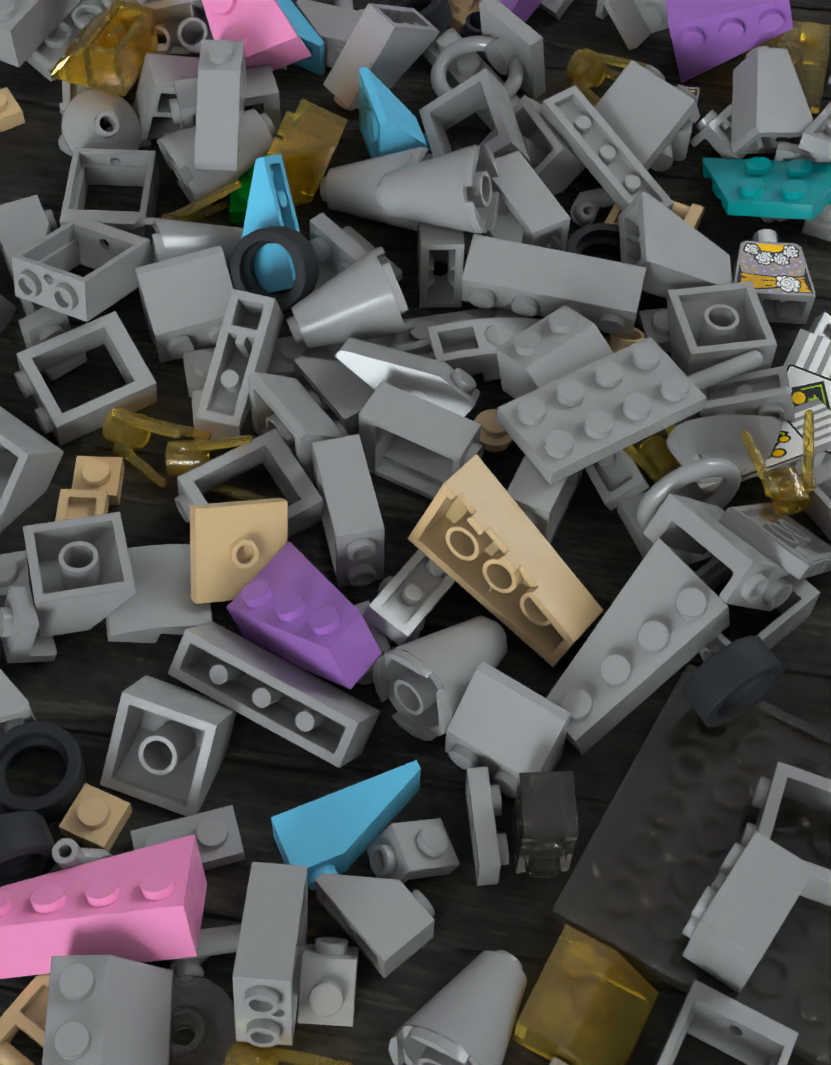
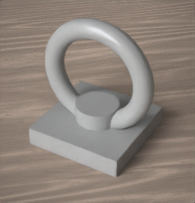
(509, 47)
(640, 509)

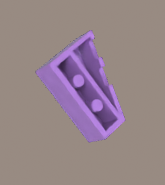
(719, 30)

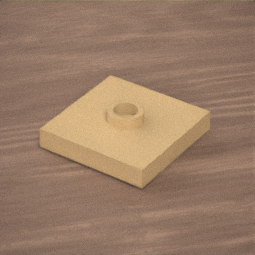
(233, 545)

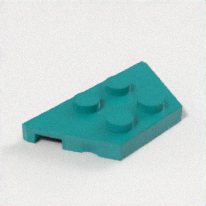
(770, 187)

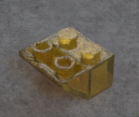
(110, 49)
(307, 147)

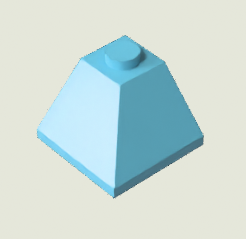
(384, 119)

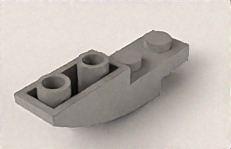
(469, 343)

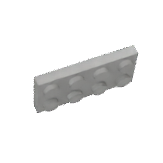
(600, 409)

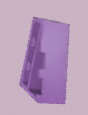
(305, 620)

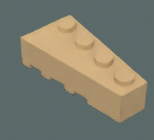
(504, 561)

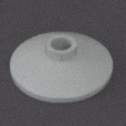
(82, 122)

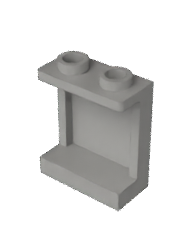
(646, 110)
(696, 529)

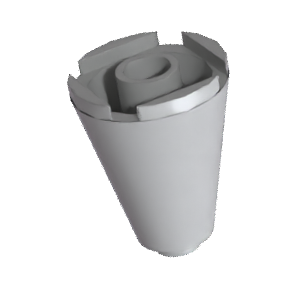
(179, 152)
(353, 186)
(445, 191)
(178, 238)
(355, 304)
(433, 672)
(467, 1018)

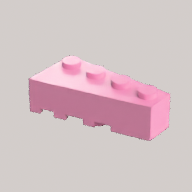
(263, 28)
(125, 906)

